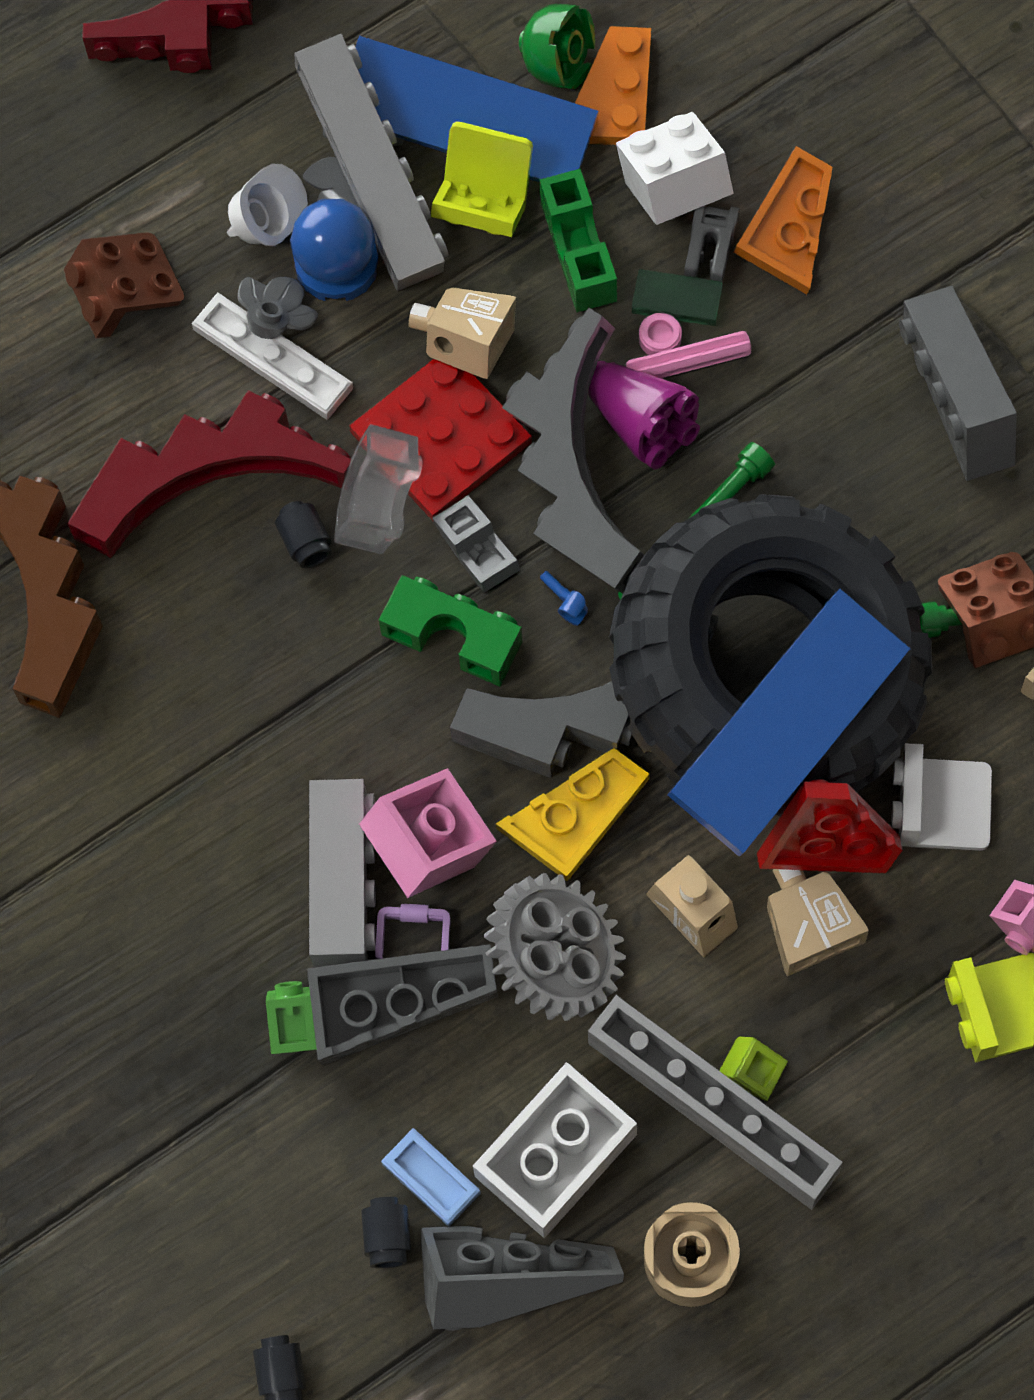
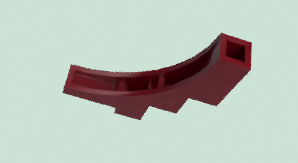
(169, 29)
(197, 453)

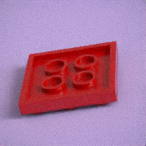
(458, 429)

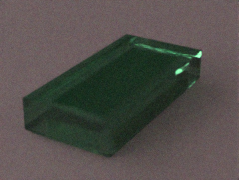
(677, 295)

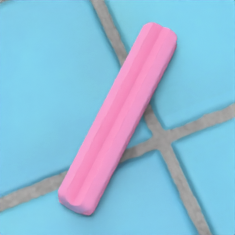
(693, 355)

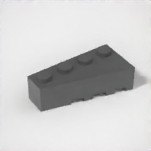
(961, 382)
(387, 997)

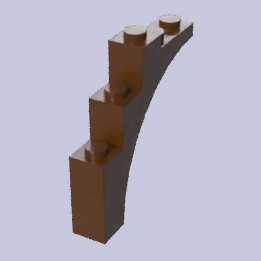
(58, 628)

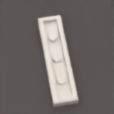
(273, 359)

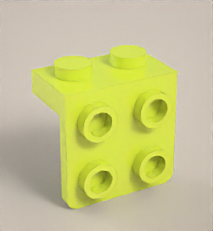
(484, 179)
(994, 1005)

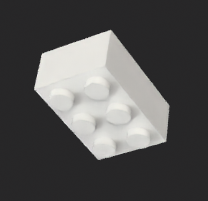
(555, 1150)

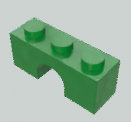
(576, 241)
(421, 610)

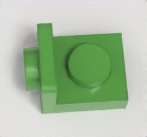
(290, 1018)

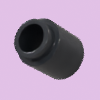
(303, 534)
(386, 1233)
(279, 1369)

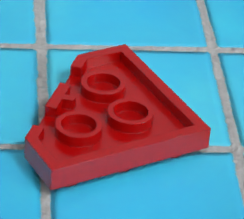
(830, 831)

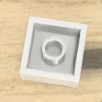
(674, 167)

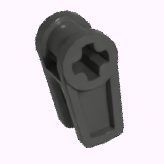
(715, 227)

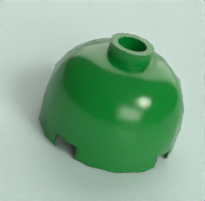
(557, 45)

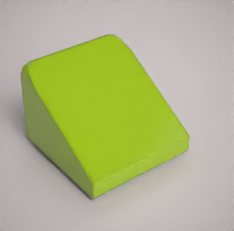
(753, 1067)

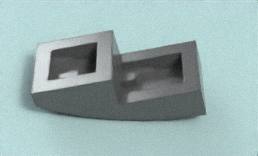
(476, 544)

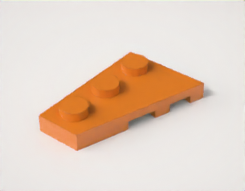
(618, 84)
(789, 221)

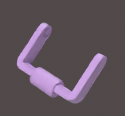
(411, 913)

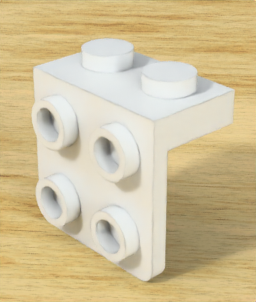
(941, 802)

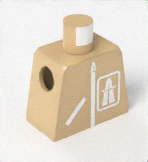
(466, 328)
(693, 903)
(812, 920)

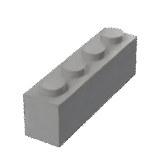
(339, 873)

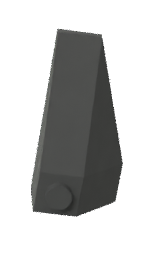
(490, 1279)

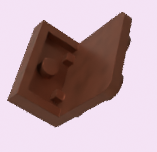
(120, 277)
(994, 606)

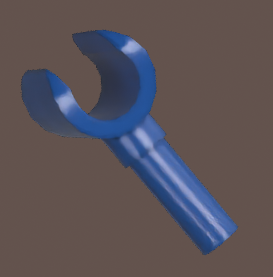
(574, 604)

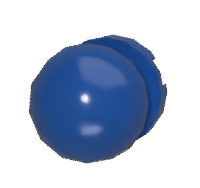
(334, 250)

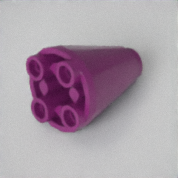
(645, 411)

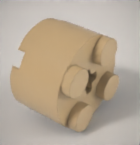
(711, 1235)

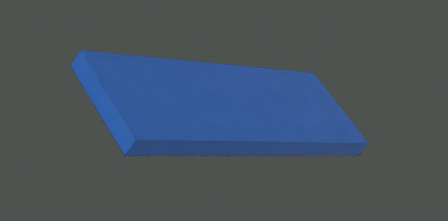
(428, 95)
(788, 722)

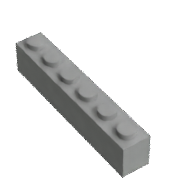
(370, 162)
(714, 1102)

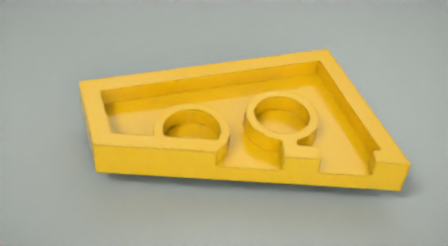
(576, 815)

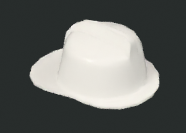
(267, 206)

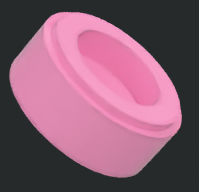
(659, 333)

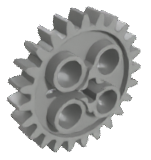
(554, 947)

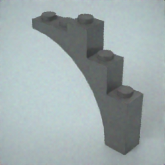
(558, 461)
(537, 731)

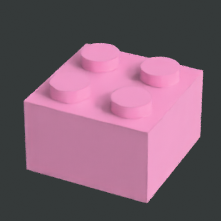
(427, 832)

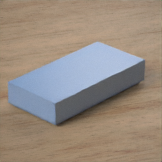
(431, 1177)

